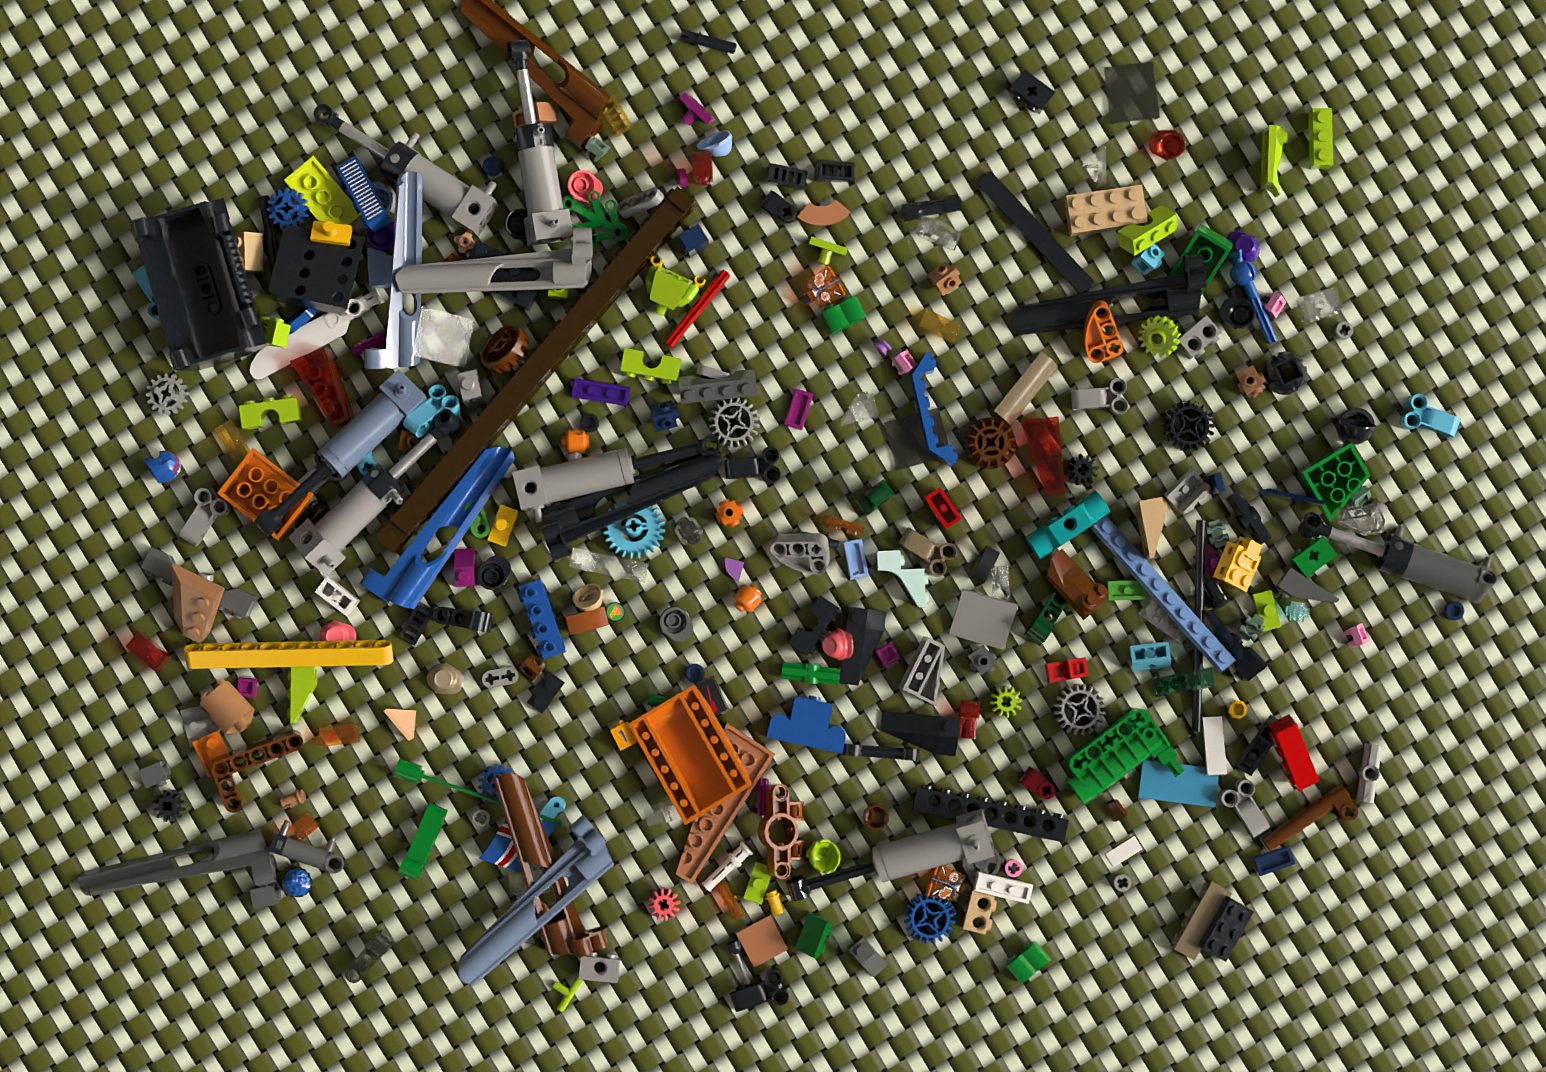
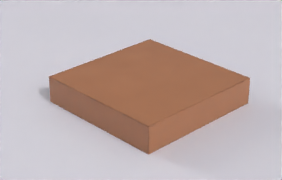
(762, 941)

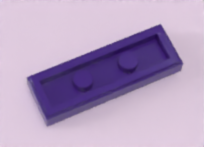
(600, 392)

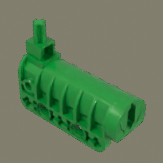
(1119, 756)

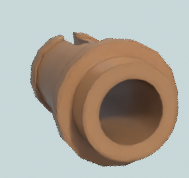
(293, 798)

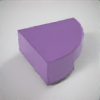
(734, 568)

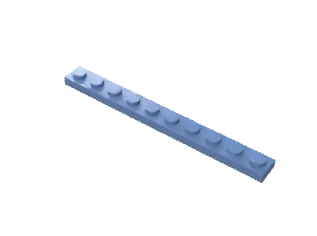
(1163, 594)

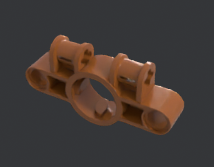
(791, 848)

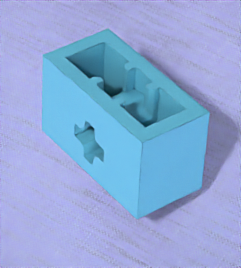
(1150, 656)

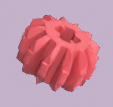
(670, 902)

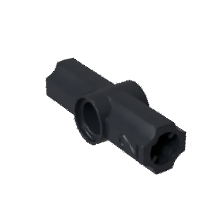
(1248, 517)

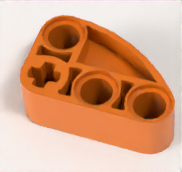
(1097, 338)

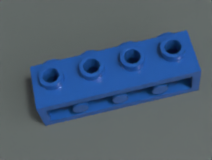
(542, 618)

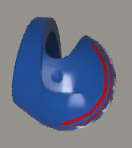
(165, 467)

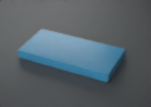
(1188, 788)

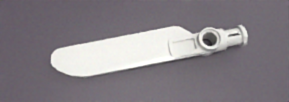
(311, 337)

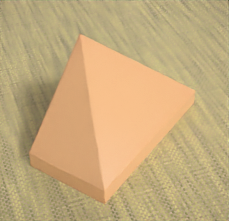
(403, 720)

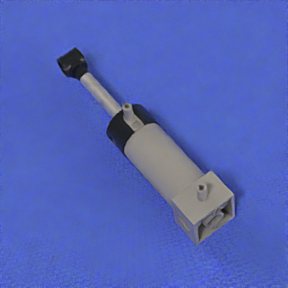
(534, 144)
(439, 186)
(323, 541)

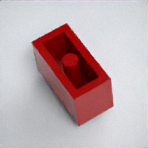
(942, 508)

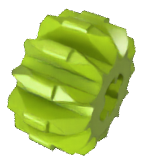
(1012, 703)

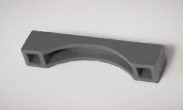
(236, 600)

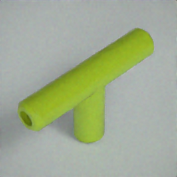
(568, 993)

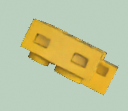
(1238, 563)

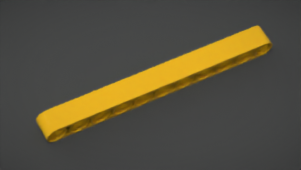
(288, 654)

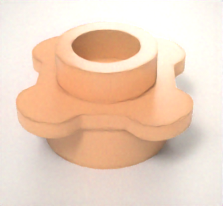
(460, 241)

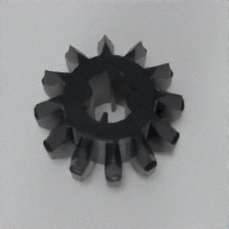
(1087, 475)
(170, 813)

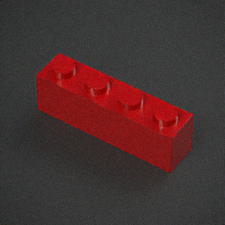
(1293, 753)

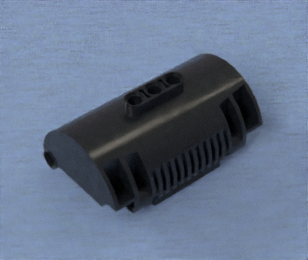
(172, 253)

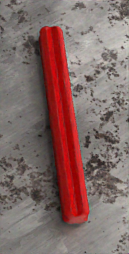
(697, 308)

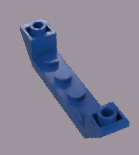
(946, 453)

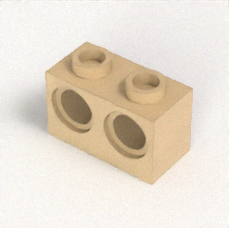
(974, 911)

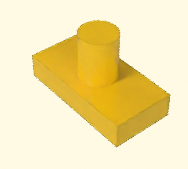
(331, 233)
(503, 525)

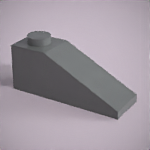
(1298, 586)

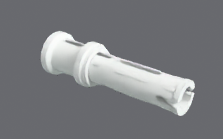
(734, 860)

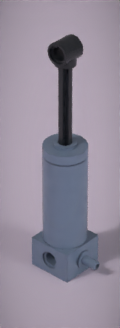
(354, 441)

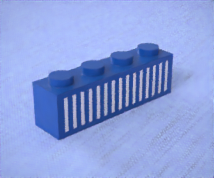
(364, 194)

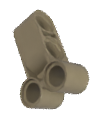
(926, 549)

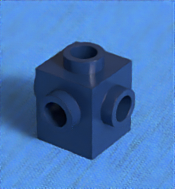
(664, 415)

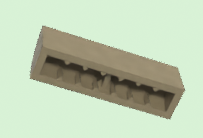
(1025, 388)

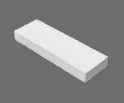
(1214, 746)
(1002, 887)

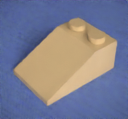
(1150, 520)

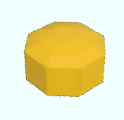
(1237, 709)

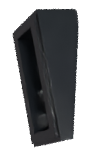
(818, 177)
(778, 182)
(426, 610)

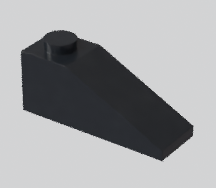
(1257, 748)

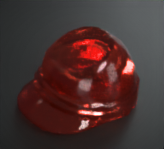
(1167, 144)

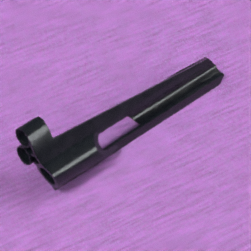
(1170, 297)
(575, 519)

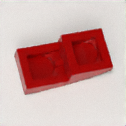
(1066, 670)

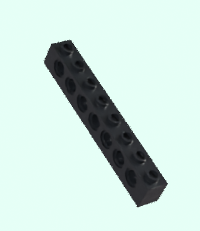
(1056, 833)

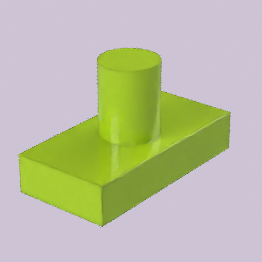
(827, 249)
(1267, 609)
(757, 884)

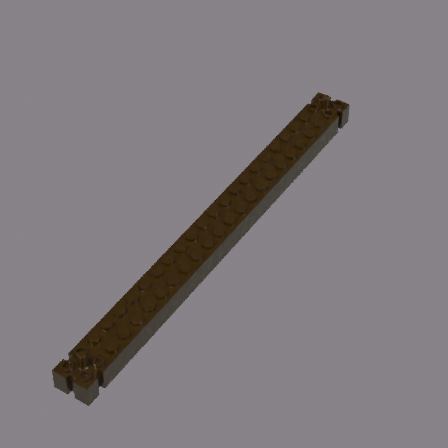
(532, 375)

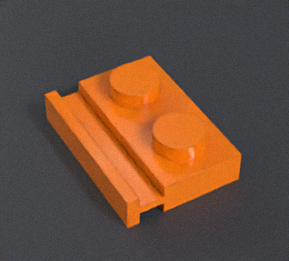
(210, 748)

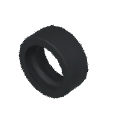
(1353, 411)
(984, 564)

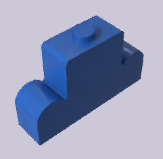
(808, 726)

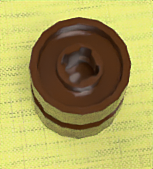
(876, 816)

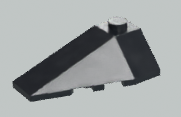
(866, 631)
(928, 732)

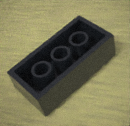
(521, 298)

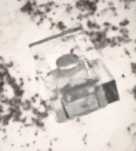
(1098, 161)
(661, 813)

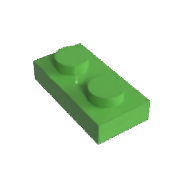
(1125, 590)

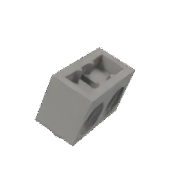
(1196, 335)

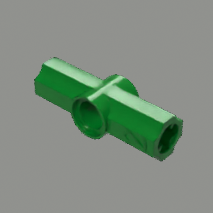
(810, 673)

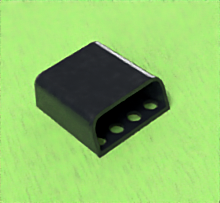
(314, 272)

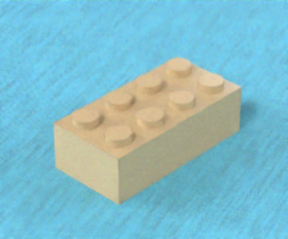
(1105, 210)

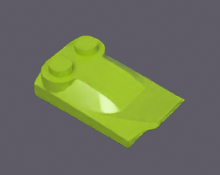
(1272, 142)

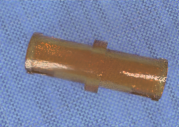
(730, 900)

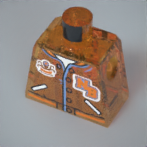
(823, 288)
(947, 884)

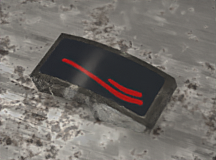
(713, 695)

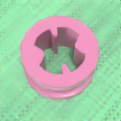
(1009, 863)

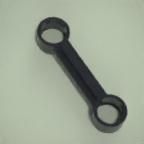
(881, 752)

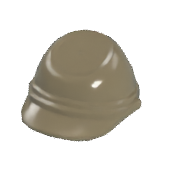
(445, 679)

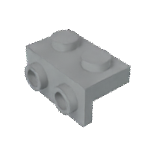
(1187, 491)

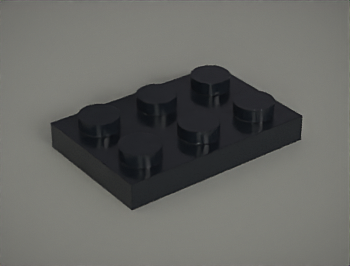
(1226, 928)

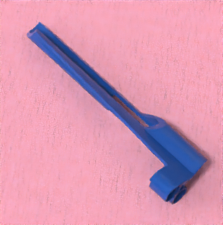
(410, 575)

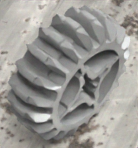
(719, 415)
(1084, 700)

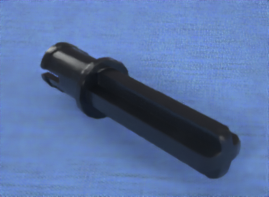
(708, 41)

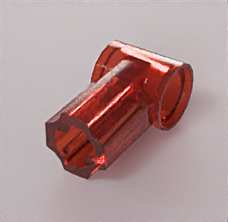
(969, 713)

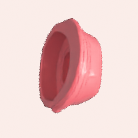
(583, 182)
(337, 632)
(838, 644)

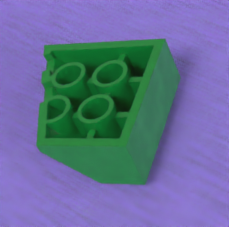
(1334, 478)

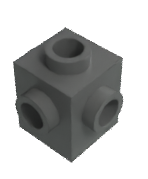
(975, 658)

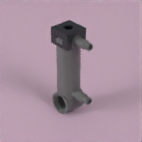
(304, 852)

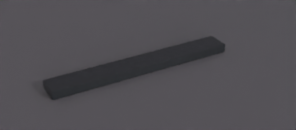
(1035, 232)

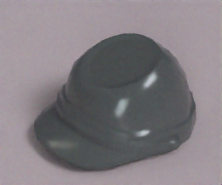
(676, 624)

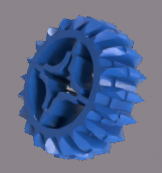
(921, 922)

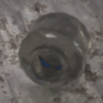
(688, 531)

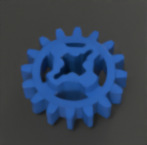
(288, 201)
(490, 785)

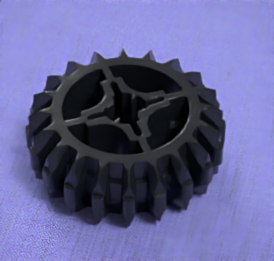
(1194, 432)

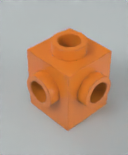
(732, 520)

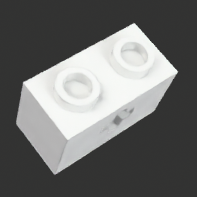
(337, 596)

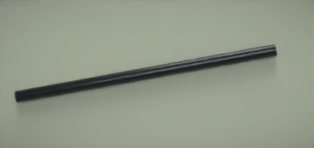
(1199, 612)

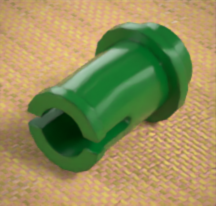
(655, 700)

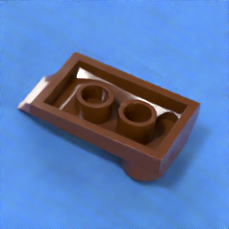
(1075, 585)

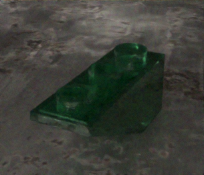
(1183, 682)

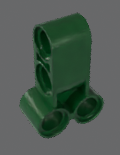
(875, 497)
(1041, 627)

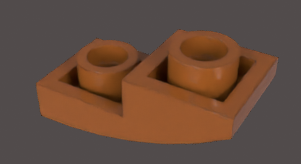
(586, 620)

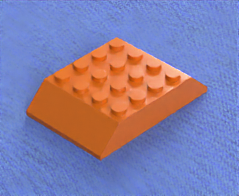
(690, 754)

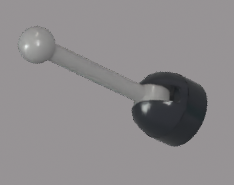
(734, 948)

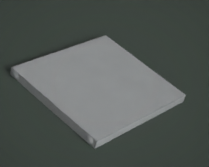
(983, 619)

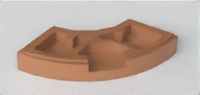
(823, 215)

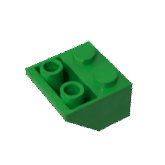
(813, 934)

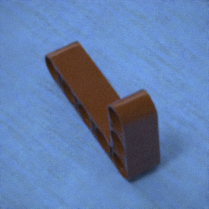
(249, 761)

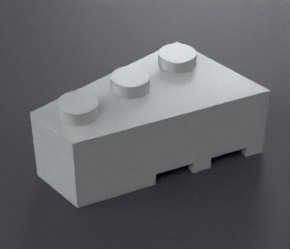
(924, 671)

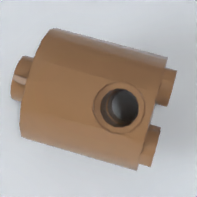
(227, 708)

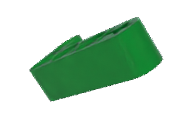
(423, 842)

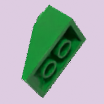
(1211, 246)

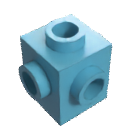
(1148, 259)

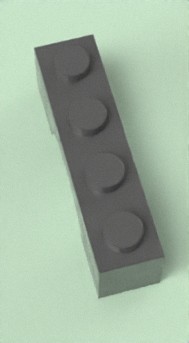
(697, 389)

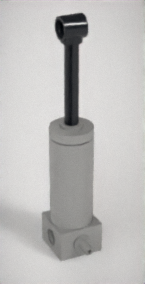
(593, 474)
(965, 839)

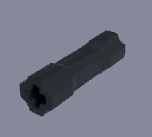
(931, 207)

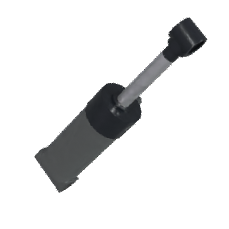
(1413, 561)

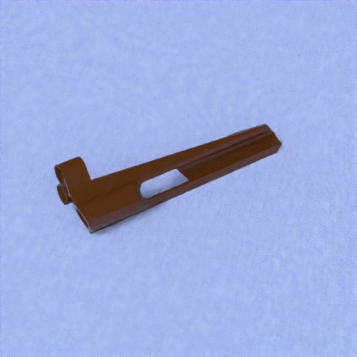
(576, 94)
(565, 930)

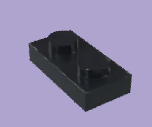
(545, 692)

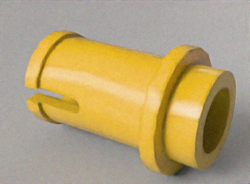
(774, 902)

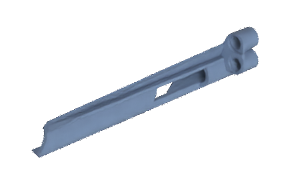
(406, 252)
(580, 864)

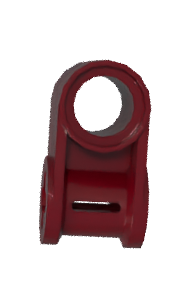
(1035, 781)

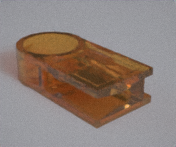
(304, 826)

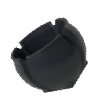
(1274, 379)

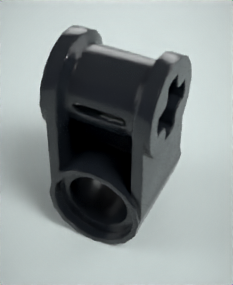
(776, 205)
(311, 514)

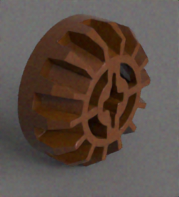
(505, 349)
(977, 456)

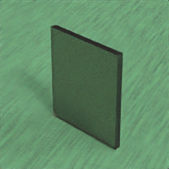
(1131, 92)
(908, 441)

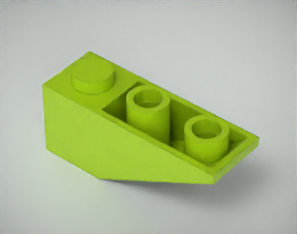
(302, 686)

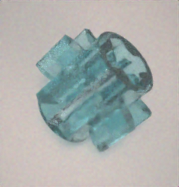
(1297, 611)

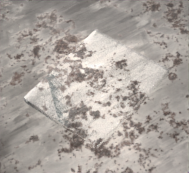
(442, 337)

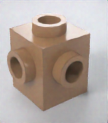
(945, 278)
(1246, 377)

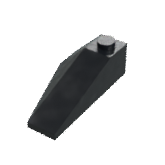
(1247, 661)

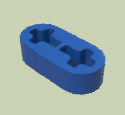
(299, 318)

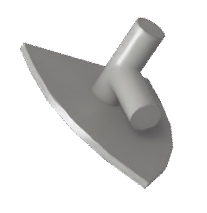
(197, 724)

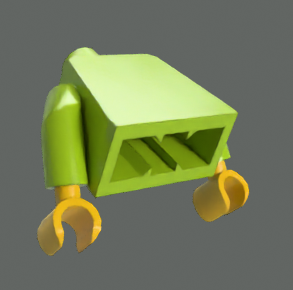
(669, 288)

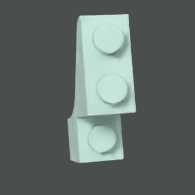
(913, 579)

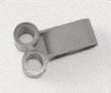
(1100, 398)
(202, 517)
(1245, 807)

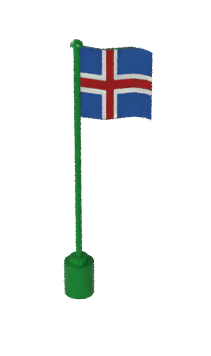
(501, 848)

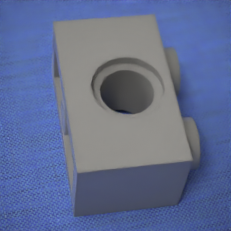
(611, 971)

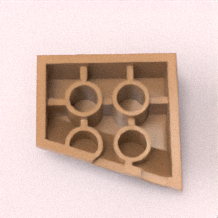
(194, 602)

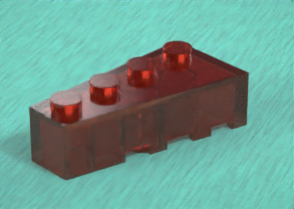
(325, 385)
(1046, 448)

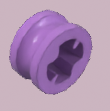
(882, 346)

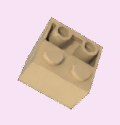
(251, 251)

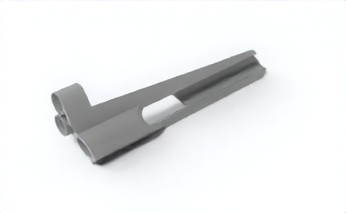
(557, 267)

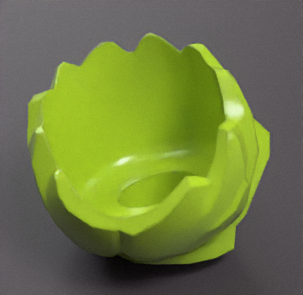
(824, 856)

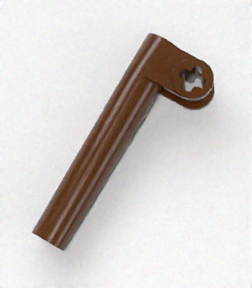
(1334, 799)

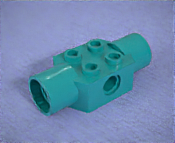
(1051, 537)

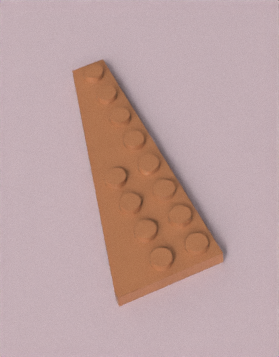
(712, 825)

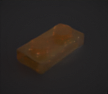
(852, 528)
(339, 735)

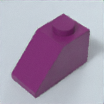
(465, 568)

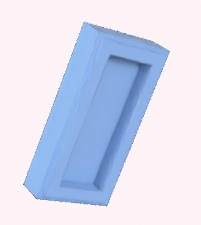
(855, 559)

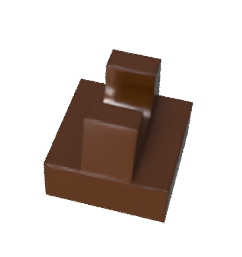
(530, 668)

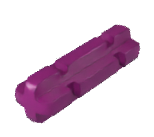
(369, 343)
(761, 799)

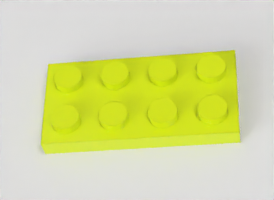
(323, 194)

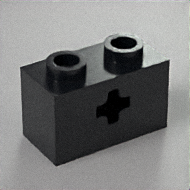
(1027, 83)

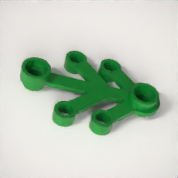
(598, 219)

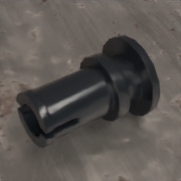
(1215, 594)

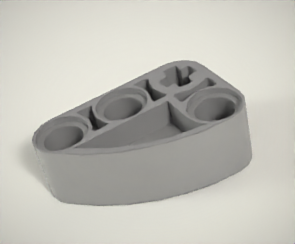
(804, 558)

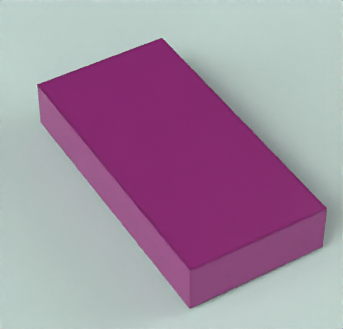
(798, 409)

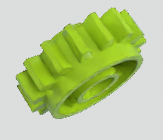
(1163, 327)

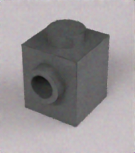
(155, 774)
(265, 895)

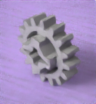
(170, 387)

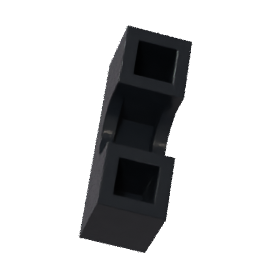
(806, 641)

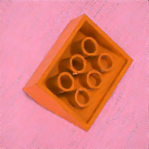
(261, 486)

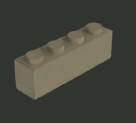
(1199, 919)

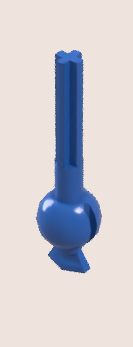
(1243, 275)

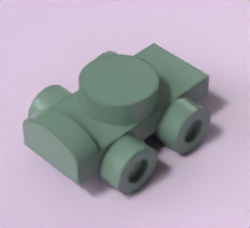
(1217, 538)
(1253, 624)

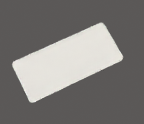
(1124, 851)

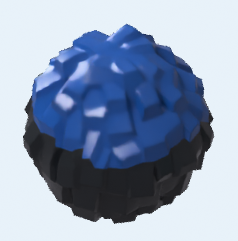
(297, 882)

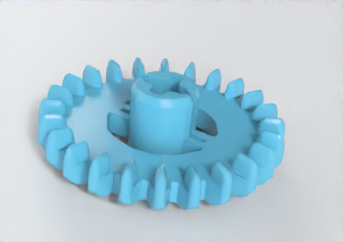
(652, 525)

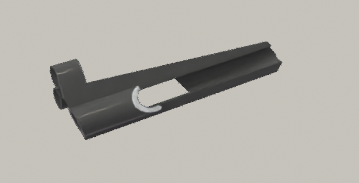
(230, 853)

